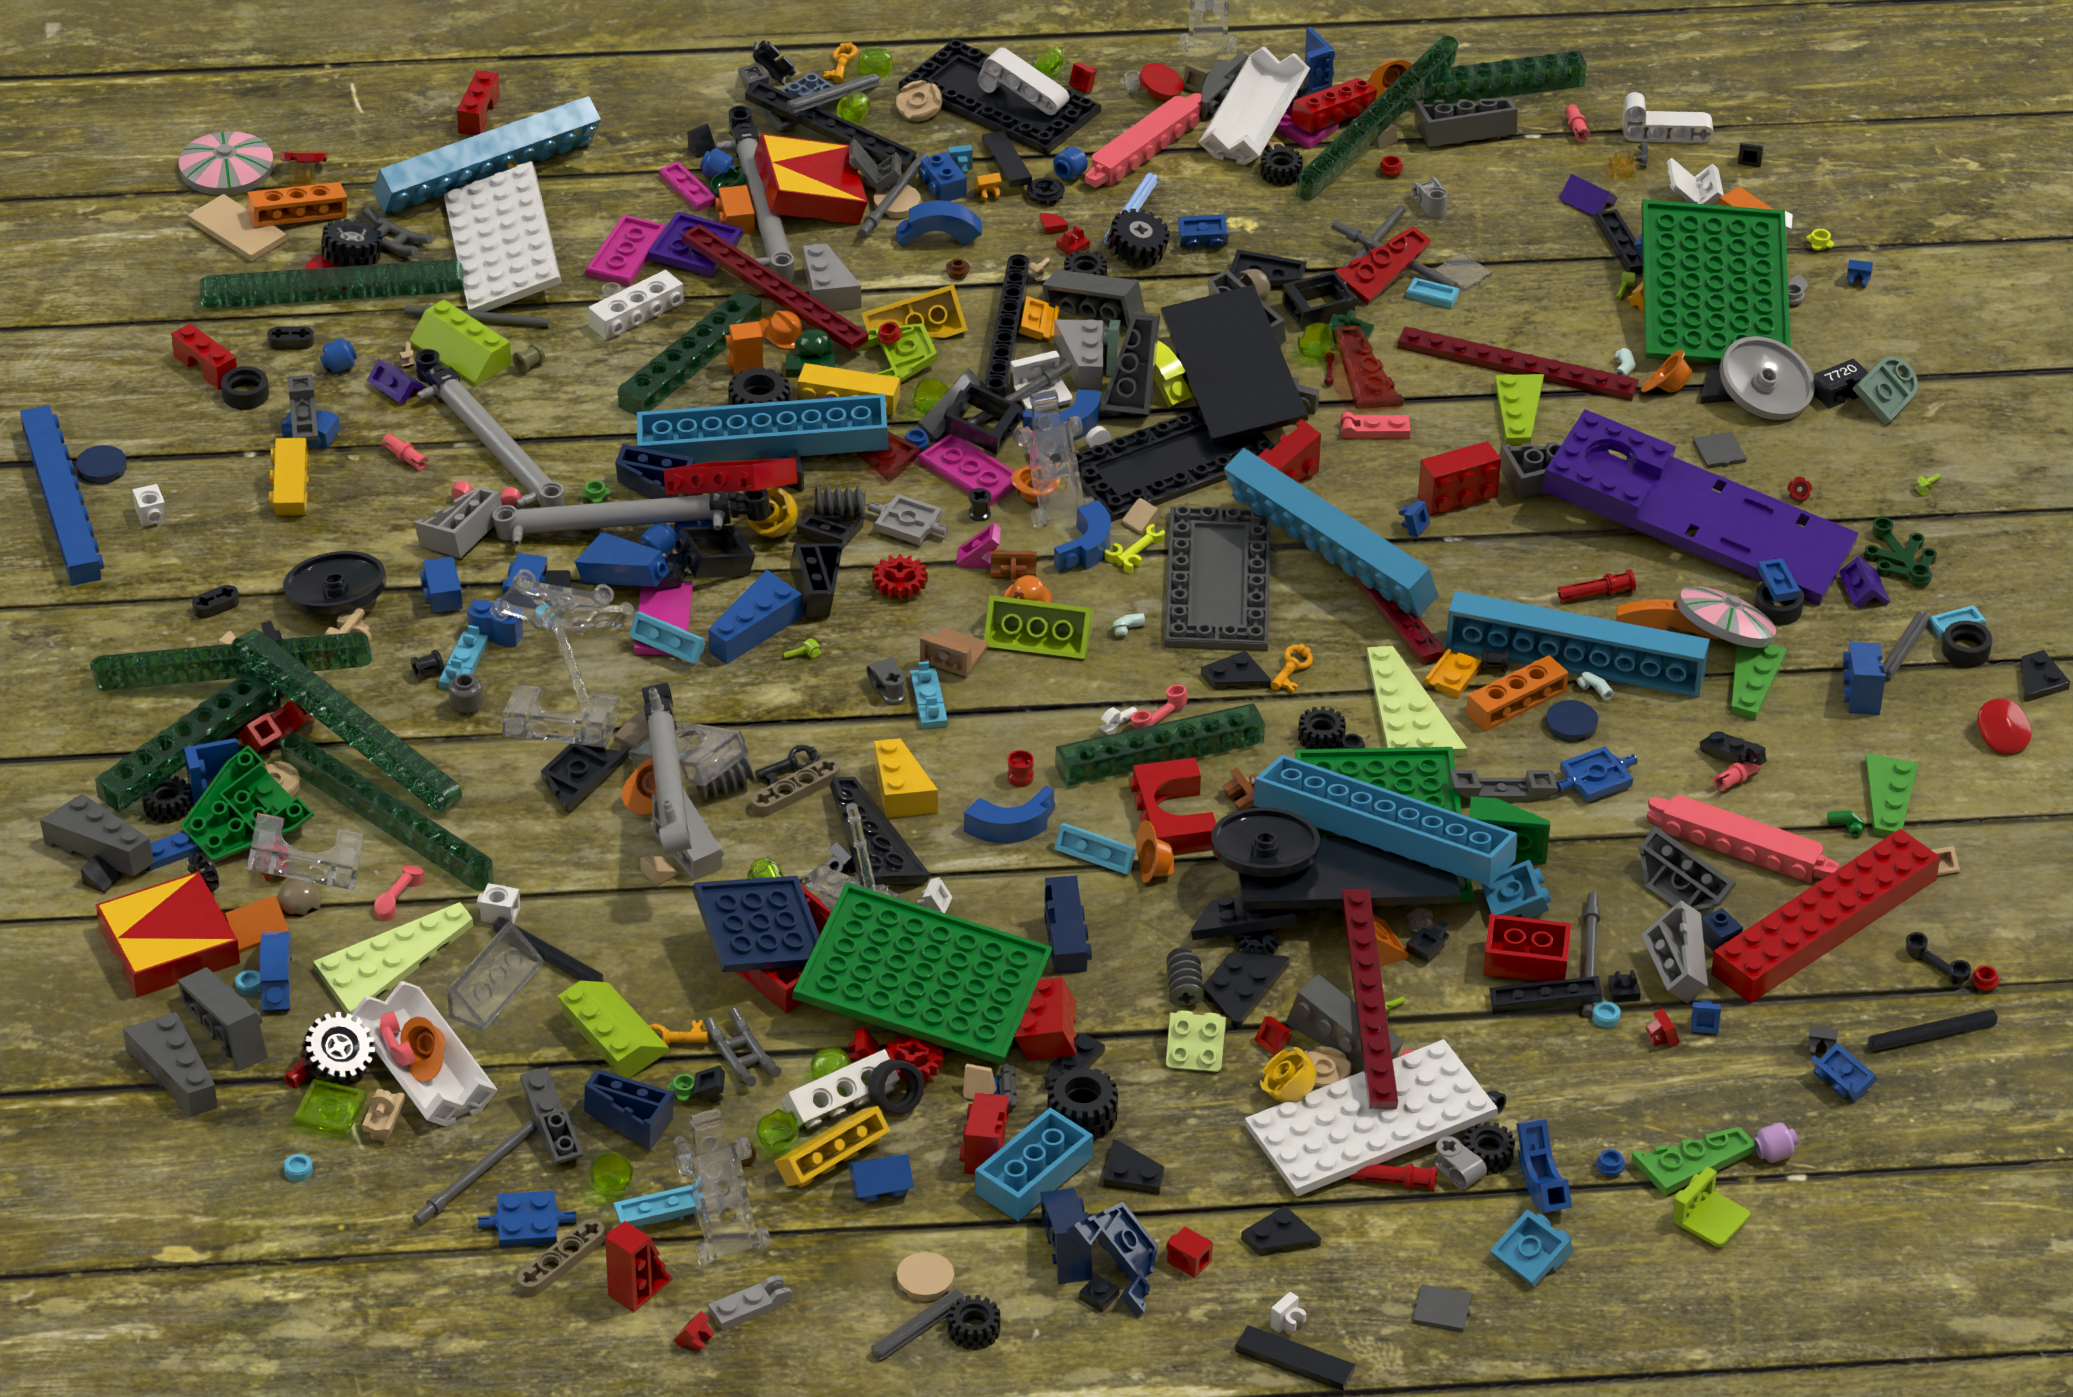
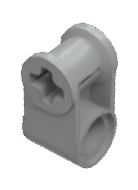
(1431, 197)
(1458, 1162)

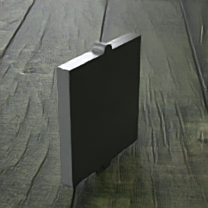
(1719, 449)
(1442, 1308)

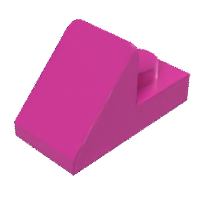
(977, 550)

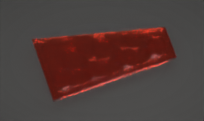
(1364, 372)

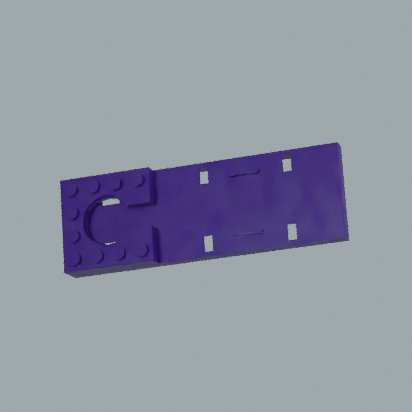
(1669, 495)

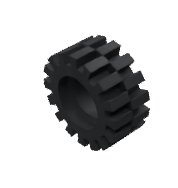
(1281, 166)
(1086, 263)
(1321, 720)
(168, 809)
(1493, 1137)
(977, 1334)

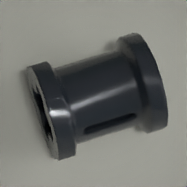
(979, 504)
(1495, 659)
(427, 664)

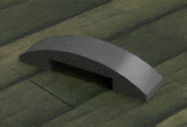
(749, 75)
(303, 407)
(933, 420)
(1511, 790)

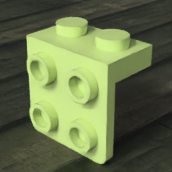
(1195, 1041)

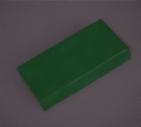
(795, 362)

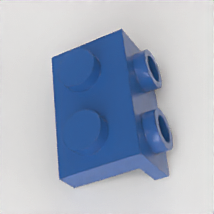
(1203, 230)
(1845, 1073)

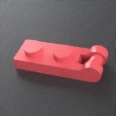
(1375, 426)

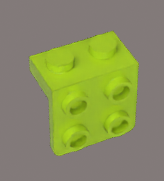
(1708, 1212)

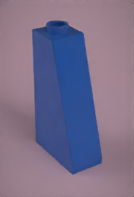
(621, 563)

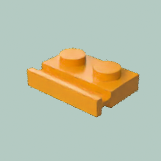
(1038, 319)
(1453, 673)

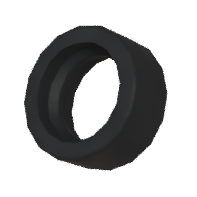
(245, 399)
(1778, 614)
(1967, 656)
(914, 1090)

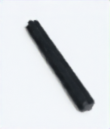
(555, 955)
(1932, 1030)

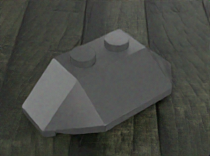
(1680, 874)

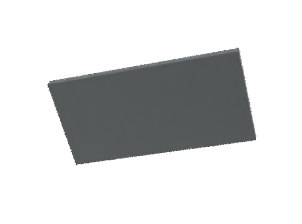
(1218, 579)

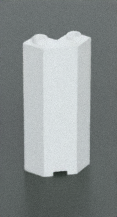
(1253, 106)
(461, 1081)

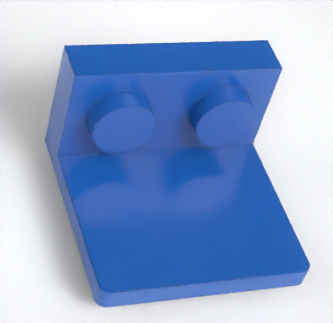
(1320, 59)
(205, 762)

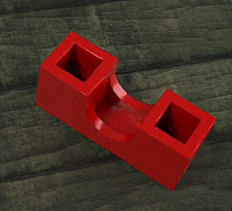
(481, 94)
(194, 346)
(271, 728)

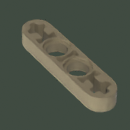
(770, 801)
(557, 1255)

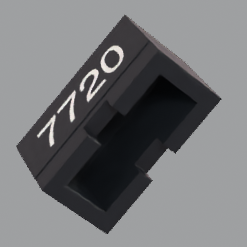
(1837, 383)

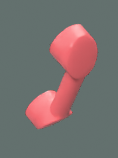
(508, 496)
(1176, 699)
(385, 903)
(401, 1052)

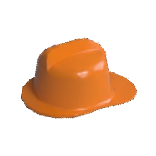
(1387, 74)
(781, 329)
(1671, 375)
(639, 789)
(1153, 854)
(427, 1046)

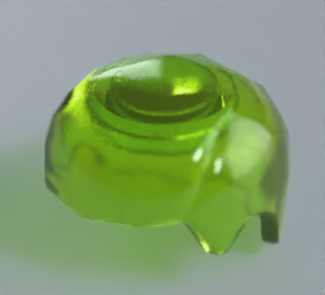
(875, 60)
(1051, 62)
(1316, 341)
(927, 394)
(828, 1061)
(778, 1130)
(610, 1174)

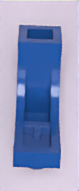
(940, 216)
(1085, 406)
(1089, 549)
(1009, 824)
(275, 970)
(1541, 1177)

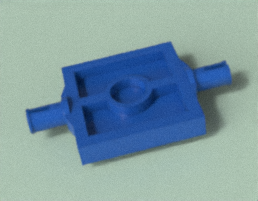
(1596, 773)
(527, 1218)

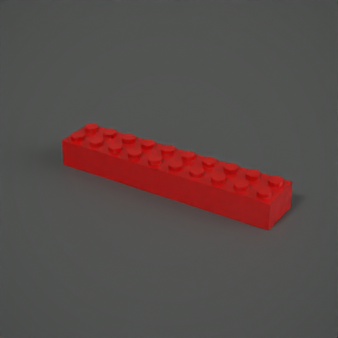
(1825, 915)

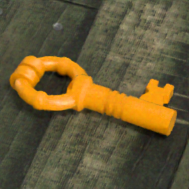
(842, 59)
(1292, 664)
(694, 1036)

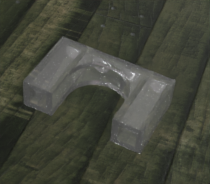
(591, 726)
(702, 751)
(274, 856)

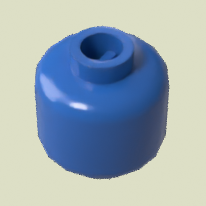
(716, 162)
(1070, 163)
(338, 356)
(660, 538)

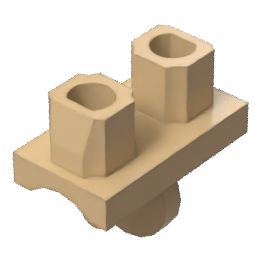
(350, 623)
(383, 1114)

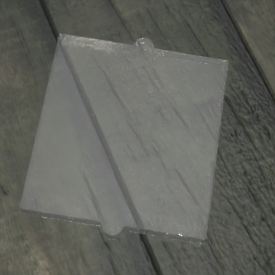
(1464, 272)

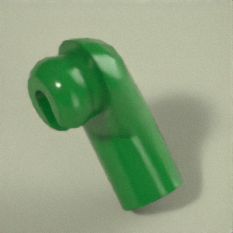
(1849, 819)

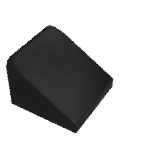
(700, 140)
(1750, 154)
(558, 578)
(99, 874)

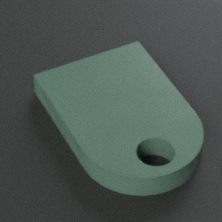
(1885, 389)

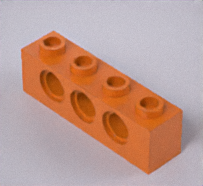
(297, 204)
(1517, 693)

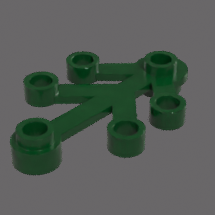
(1916, 573)

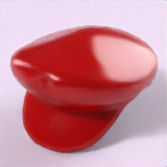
(2004, 726)

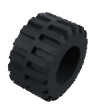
(758, 387)
(1085, 1099)

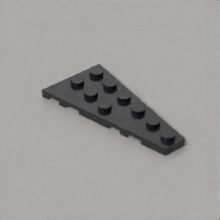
(888, 852)

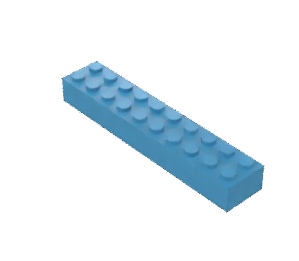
(485, 155)
(772, 427)
(1331, 533)
(1579, 643)
(1387, 819)

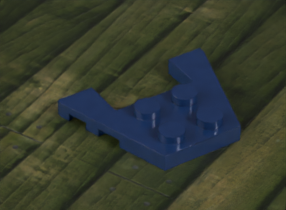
(1127, 1244)

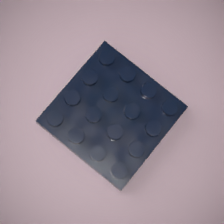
(757, 922)

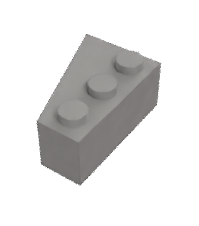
(830, 279)
(1083, 347)
(460, 525)
(705, 853)
(1678, 951)

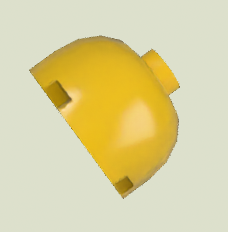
(782, 517)
(1289, 1076)

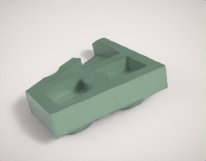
(1111, 340)

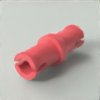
(1577, 123)
(404, 451)
(1735, 774)

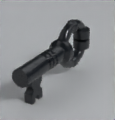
(791, 762)

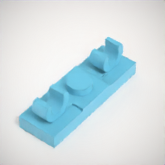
(667, 637)
(464, 656)
(928, 697)
(1095, 848)
(656, 1207)

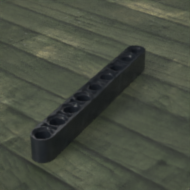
(1007, 325)

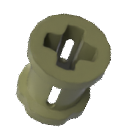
(528, 358)

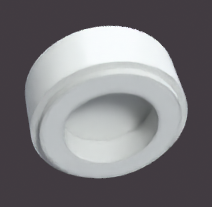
(1097, 436)

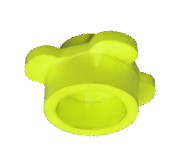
(1820, 239)

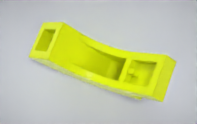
(1169, 376)

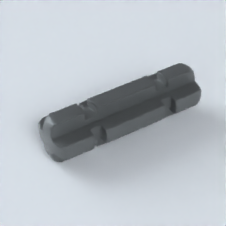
(1008, 1084)

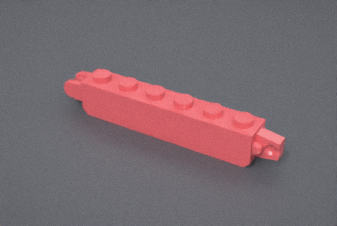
(1144, 140)
(1741, 837)

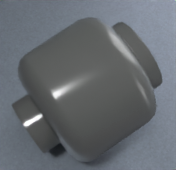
(465, 693)

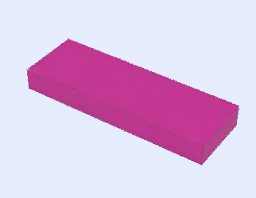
(687, 186)

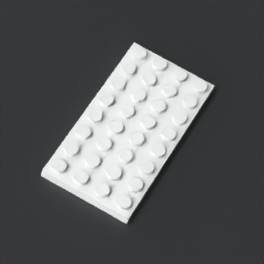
(502, 238)
(1337, 1133)

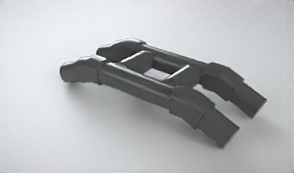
(402, 235)
(745, 1037)

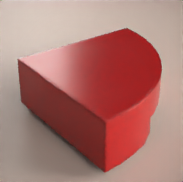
(1052, 223)

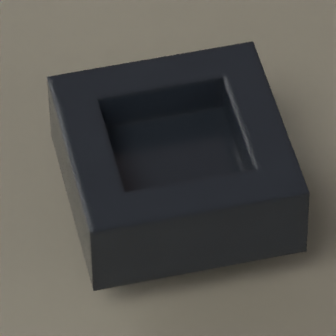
(1099, 1293)

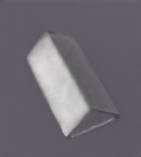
(493, 978)

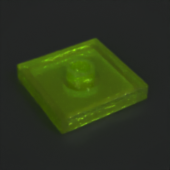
(329, 1108)

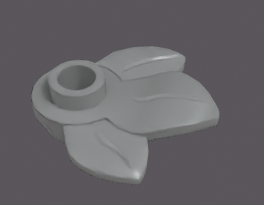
(1796, 289)

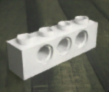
(635, 304)
(825, 1089)

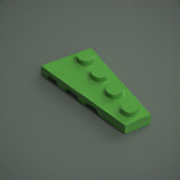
(1754, 677)
(1889, 791)
(1676, 1165)

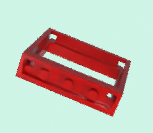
(730, 476)

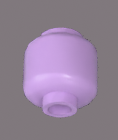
(1775, 1142)

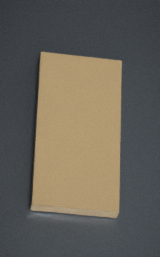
(232, 226)

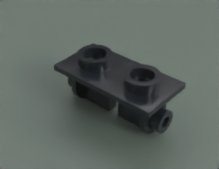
(766, 55)

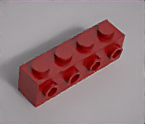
(1333, 104)

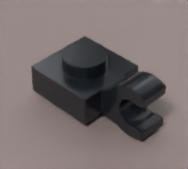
(1428, 943)

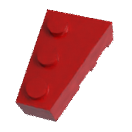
(633, 1267)

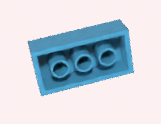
(1033, 1163)

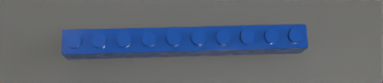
(60, 495)

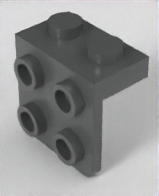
(876, 176)

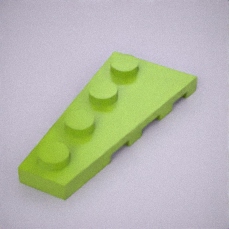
(1518, 405)

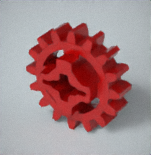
(899, 576)
(921, 1053)

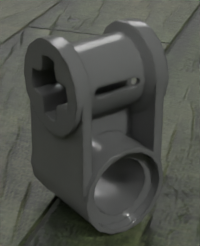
(887, 680)

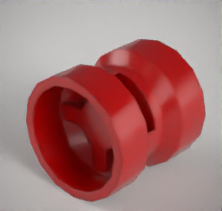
(1020, 768)

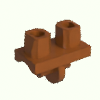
(1013, 563)
(1238, 786)

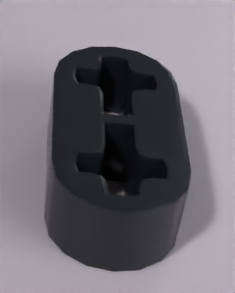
(290, 337)
(215, 601)

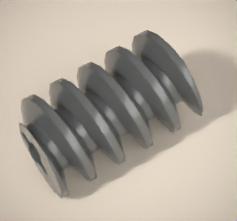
(840, 501)
(737, 773)
(1184, 977)

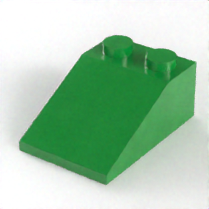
(1530, 829)

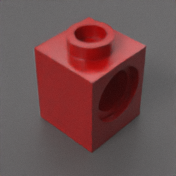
(1189, 1251)

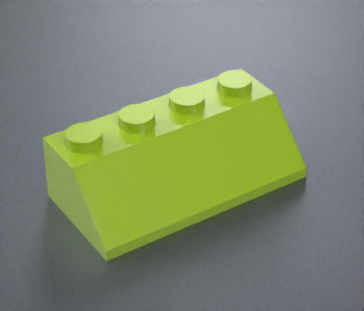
(462, 342)
(1038, 627)
(611, 1027)

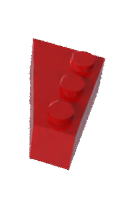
(1297, 453)
(1048, 1022)
(985, 1129)

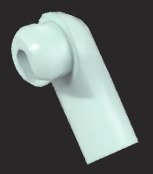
(1626, 360)
(1132, 620)
(1598, 683)

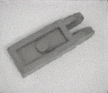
(750, 1302)

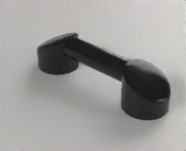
(1916, 947)

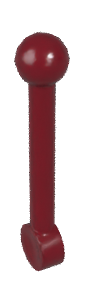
(1329, 358)

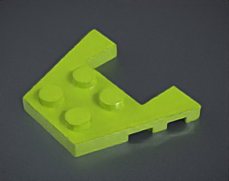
(908, 354)

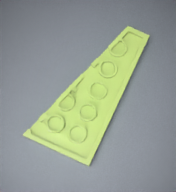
(1404, 706)
(390, 956)

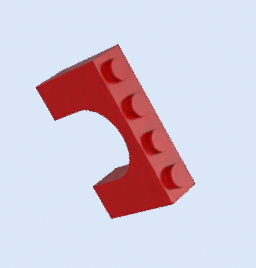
(1165, 781)

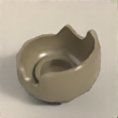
(1259, 280)
(298, 897)

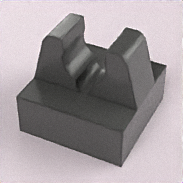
(1821, 1035)

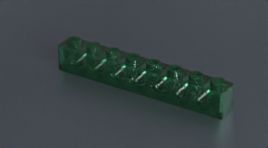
(1508, 78)
(687, 354)
(1159, 743)
(165, 752)

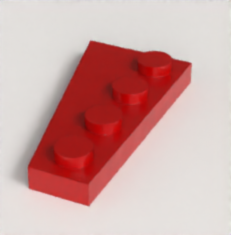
(1383, 264)

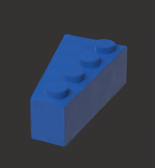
(754, 617)

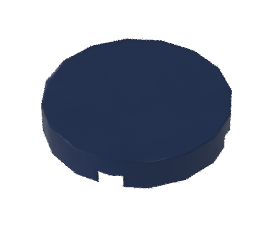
(101, 464)
(1571, 720)

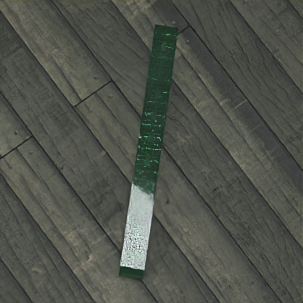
(1377, 118)
(331, 283)
(220, 663)
(347, 720)
(387, 812)

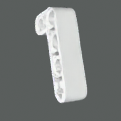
(1023, 79)
(1662, 125)

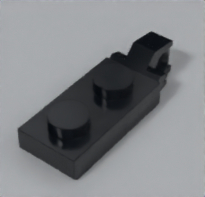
(1733, 748)
(1087, 1053)

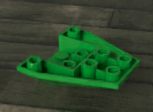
(228, 809)

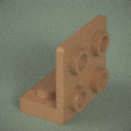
(952, 650)

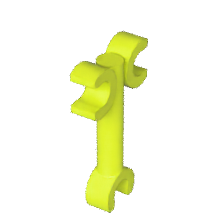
(1129, 557)

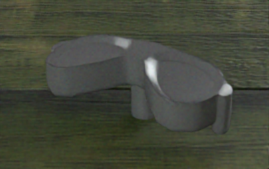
(1644, 152)

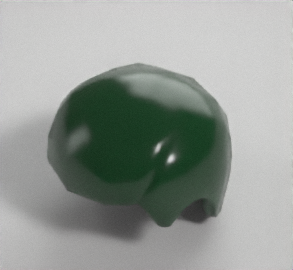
(730, 179)
(813, 342)

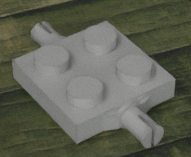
(908, 519)

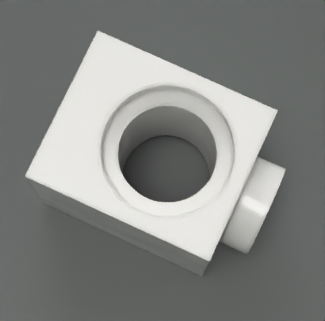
(149, 505)
(498, 902)

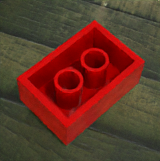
(1459, 478)
(1526, 948)

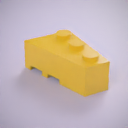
(289, 476)
(902, 781)

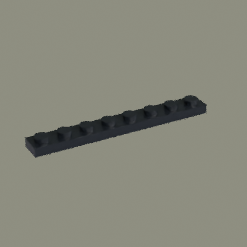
(829, 124)

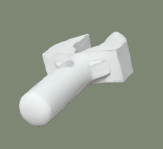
(1114, 717)

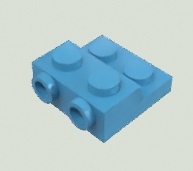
(1518, 892)
(1532, 1247)

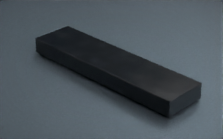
(1006, 159)
(1620, 240)
(1546, 994)
(1295, 1357)

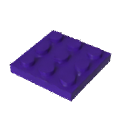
(672, 251)

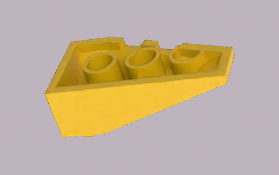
(936, 309)

